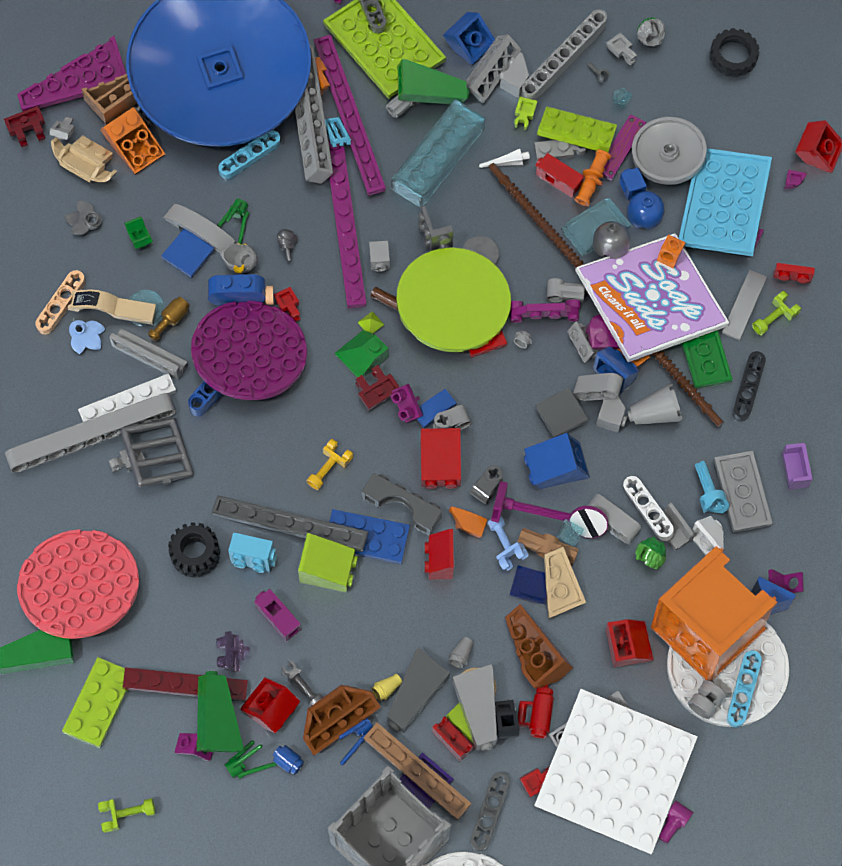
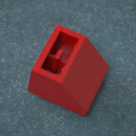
(628, 642)

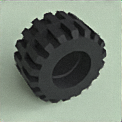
(194, 534)

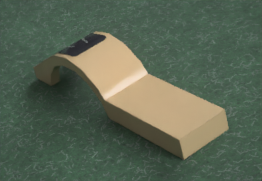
(115, 306)

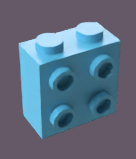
(252, 553)

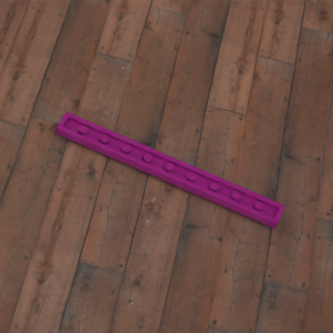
(349, 116)
(346, 229)

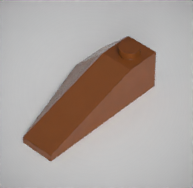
(539, 656)

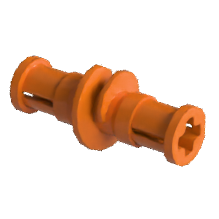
(592, 177)

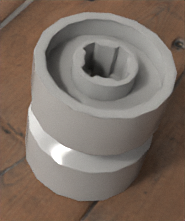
(708, 697)

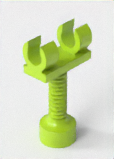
(761, 326)
(147, 807)

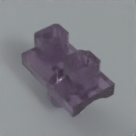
(234, 651)

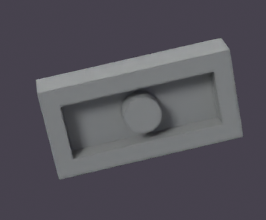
(682, 532)

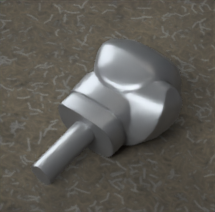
(287, 240)

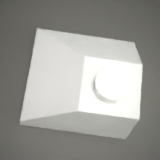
(708, 534)

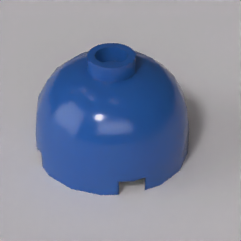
(645, 210)

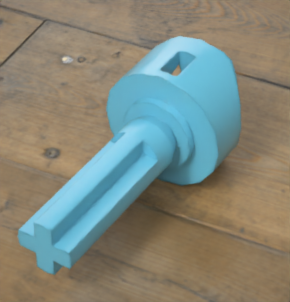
(713, 499)

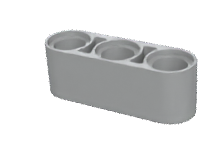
(597, 387)
(618, 521)

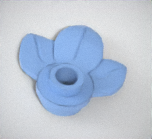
(87, 337)

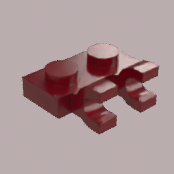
(25, 121)
(377, 392)

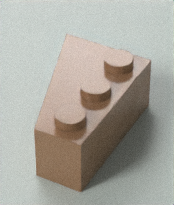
(110, 98)

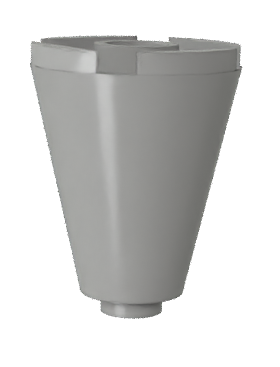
(656, 408)

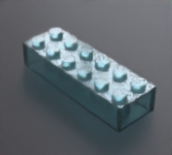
(438, 153)

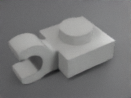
(621, 46)
(63, 129)
(118, 463)

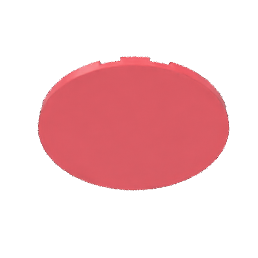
(78, 584)

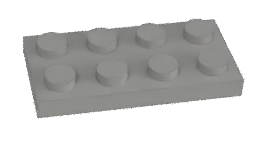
(743, 490)

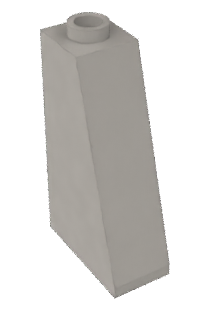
(477, 703)

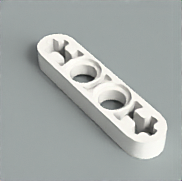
(650, 507)

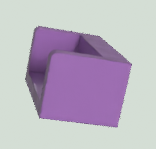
(797, 466)

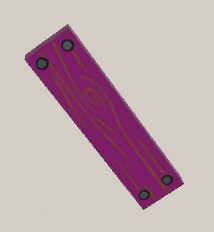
(622, 145)

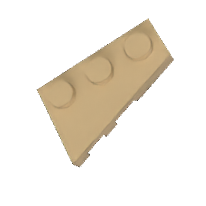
(561, 583)

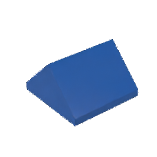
(783, 597)

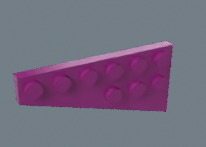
(85, 71)

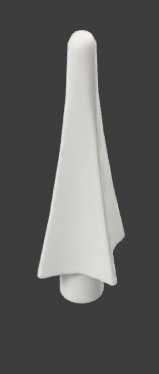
(512, 158)

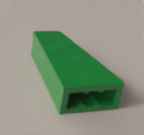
(428, 85)
(35, 652)
(216, 716)

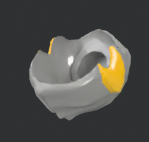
(239, 257)

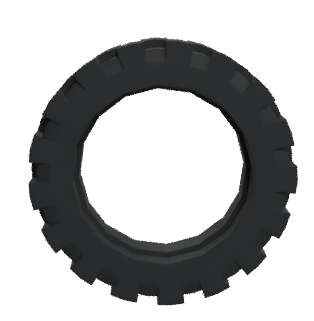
(735, 36)

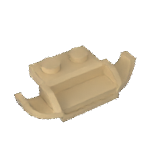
(84, 159)

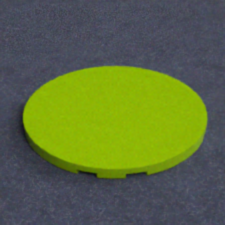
(453, 299)

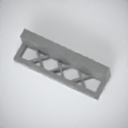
(490, 61)
(148, 353)

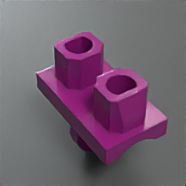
(407, 403)

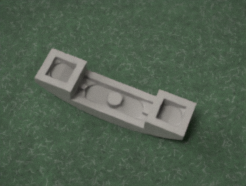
(199, 226)
(744, 305)

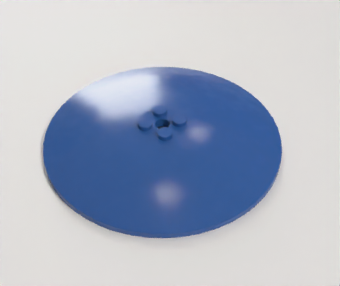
(175, 61)

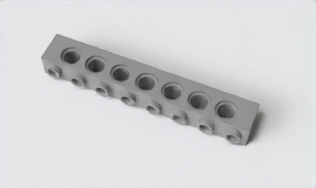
(313, 130)

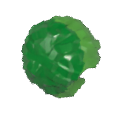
(651, 552)

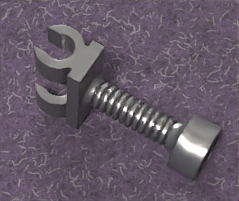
(294, 675)

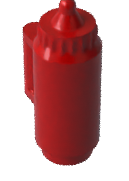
(541, 712)

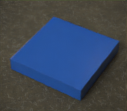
(187, 253)

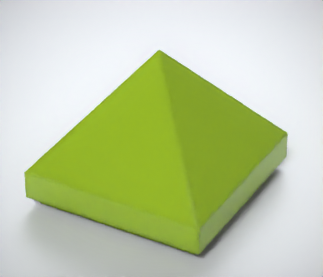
(371, 323)

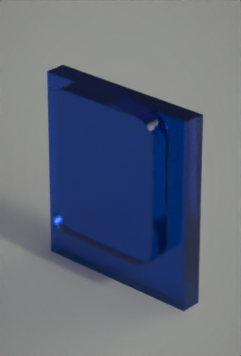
(529, 585)

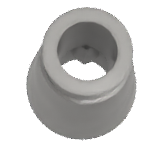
(461, 653)

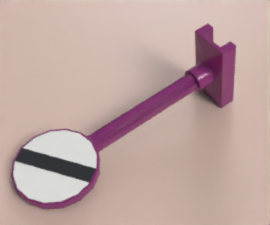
(587, 517)

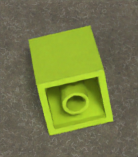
(326, 564)

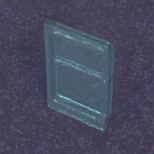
(582, 227)

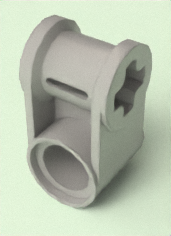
(453, 418)

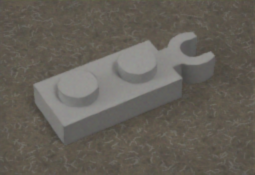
(557, 149)

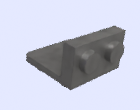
(435, 238)

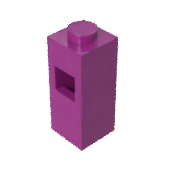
(277, 614)

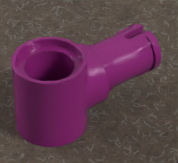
(676, 818)

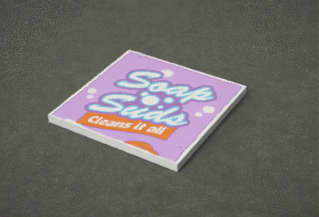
(650, 302)

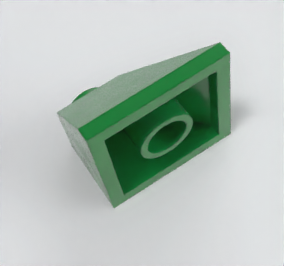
(363, 353)

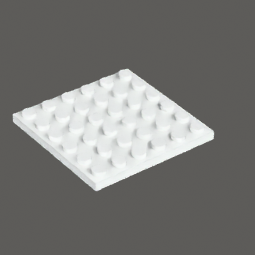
(615, 771)

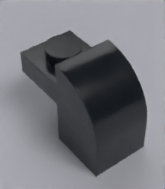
(506, 719)

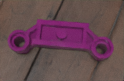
(553, 310)

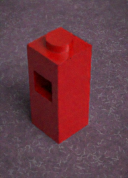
(559, 175)

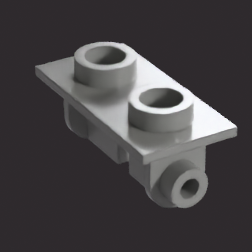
(579, 337)

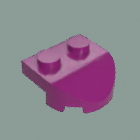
(599, 334)

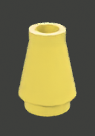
(385, 687)

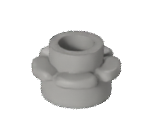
(522, 339)

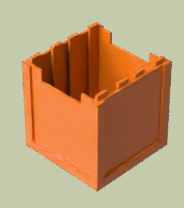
(711, 616)

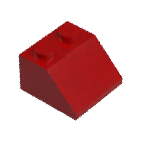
(820, 146)
(440, 555)
(270, 705)

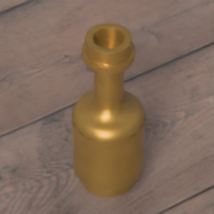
(171, 316)

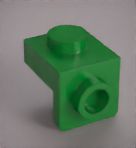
(138, 232)

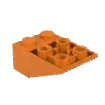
(132, 140)

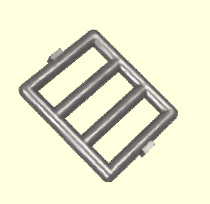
(138, 465)

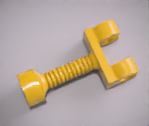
(315, 481)

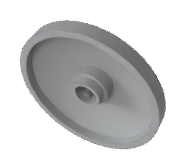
(669, 150)

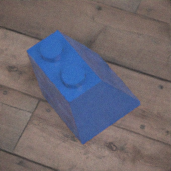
(556, 462)

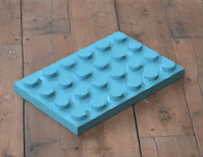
(726, 202)

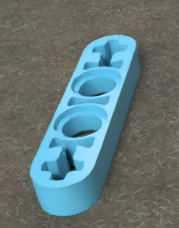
(249, 154)
(746, 689)

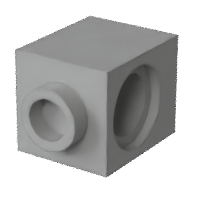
(379, 256)

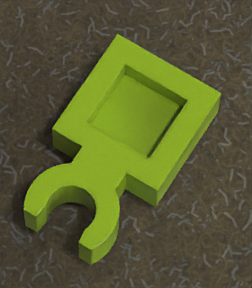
(524, 110)

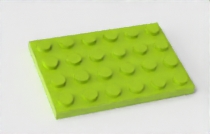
(382, 52)

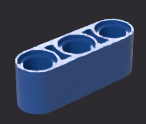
(204, 398)

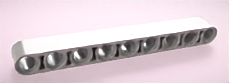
(88, 433)

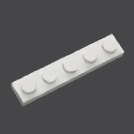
(128, 397)

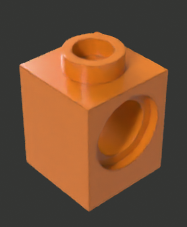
(670, 251)

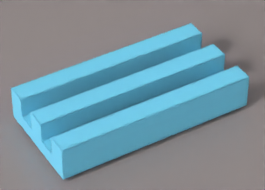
(330, 135)

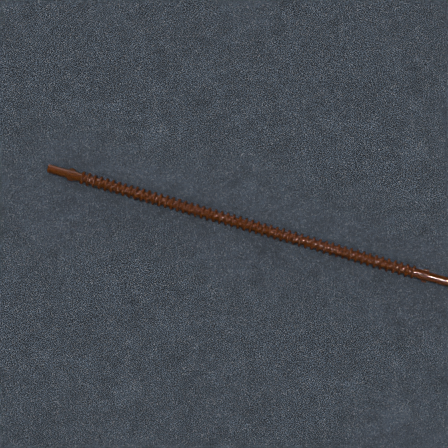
(575, 260)

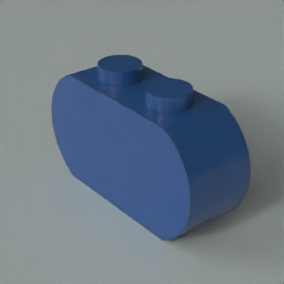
(236, 288)

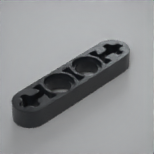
(749, 386)

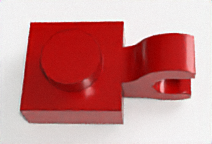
(288, 301)
(533, 781)

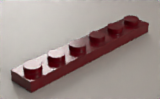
(175, 683)

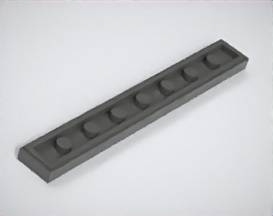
(288, 522)

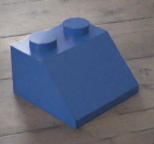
(469, 37)
(612, 361)

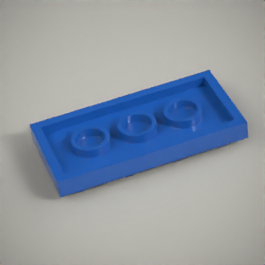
(385, 537)

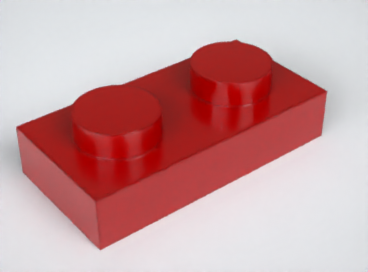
(793, 272)

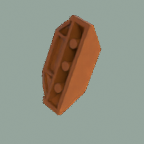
(337, 714)

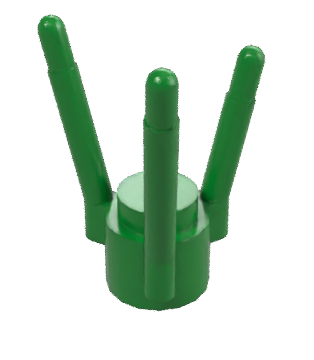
(237, 210)
(235, 764)

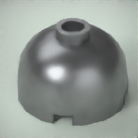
(611, 240)

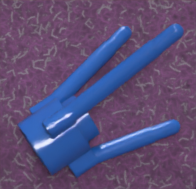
(361, 728)

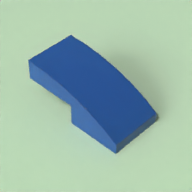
(438, 403)

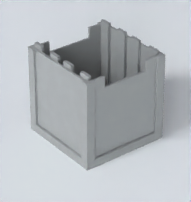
(389, 827)

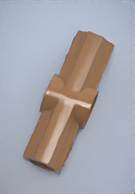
(545, 543)

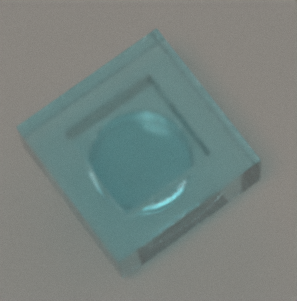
(570, 532)

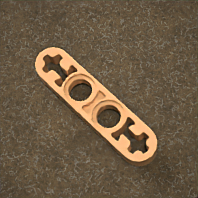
(57, 300)

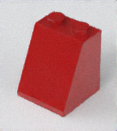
(440, 458)

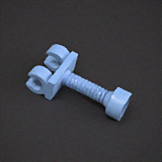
(517, 548)

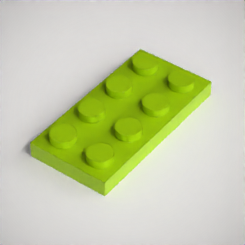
(576, 129)
(97, 703)

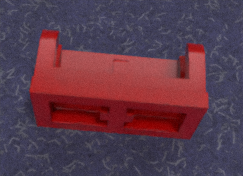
(452, 739)

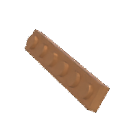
(417, 771)

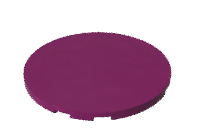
(248, 350)

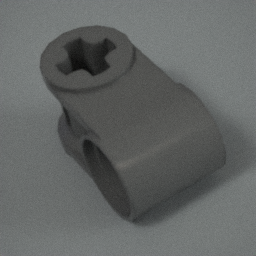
(485, 486)

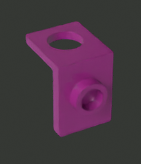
(784, 580)
(188, 745)

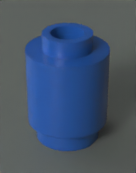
(288, 759)

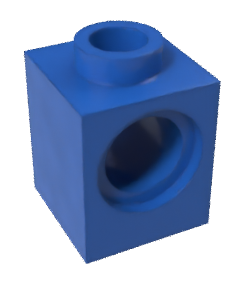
(632, 182)

